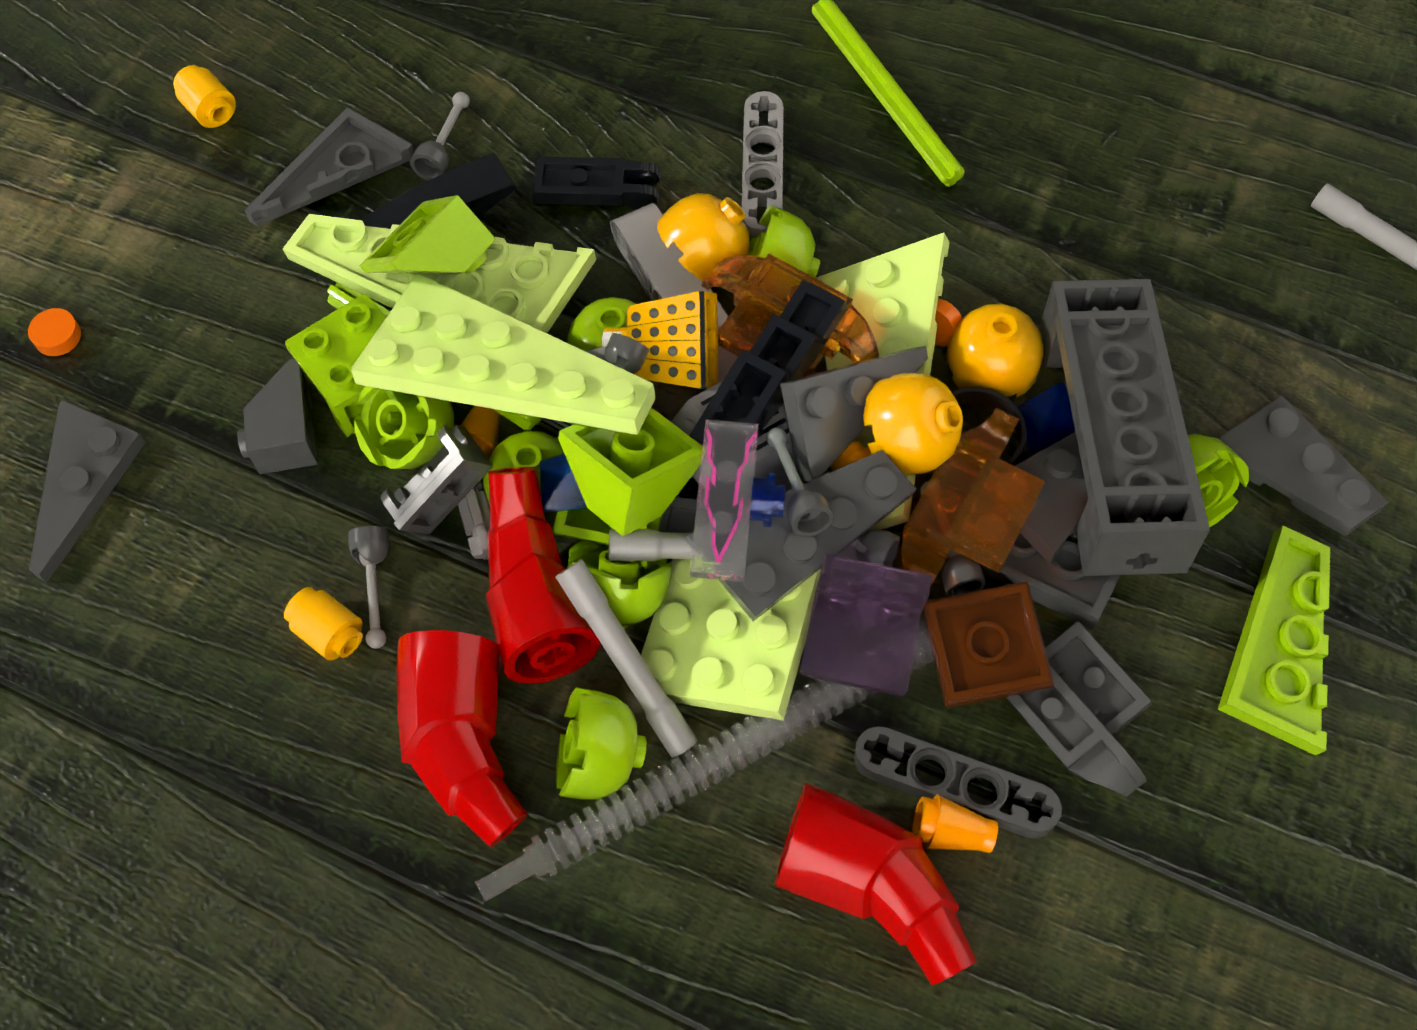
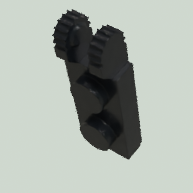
(595, 182)

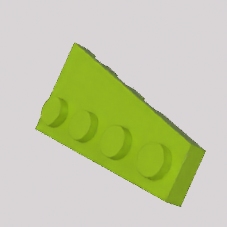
(1283, 645)

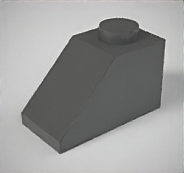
(280, 423)

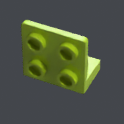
(330, 350)

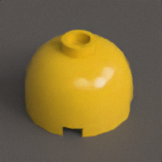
(705, 231)
(996, 350)
(913, 421)

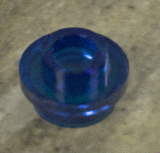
(767, 500)

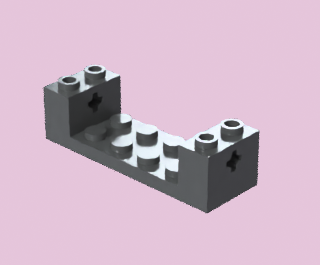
(1125, 428)

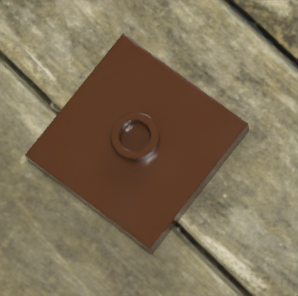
(987, 645)

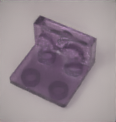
(864, 625)

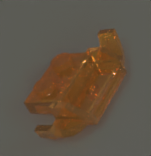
(764, 289)
(971, 503)

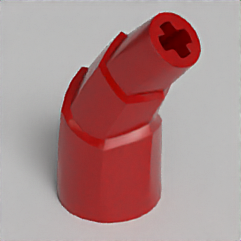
(529, 611)
(447, 725)
(877, 870)

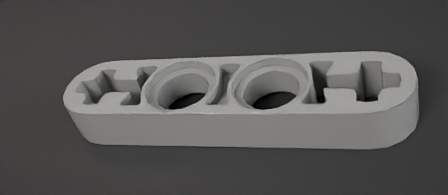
(760, 165)

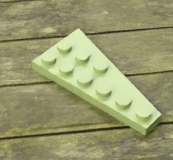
(514, 279)
(899, 302)
(475, 355)

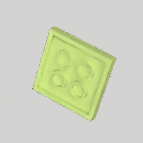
(716, 656)

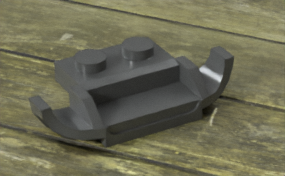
(1085, 710)

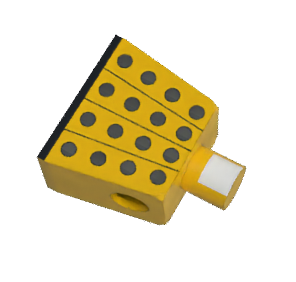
(680, 338)

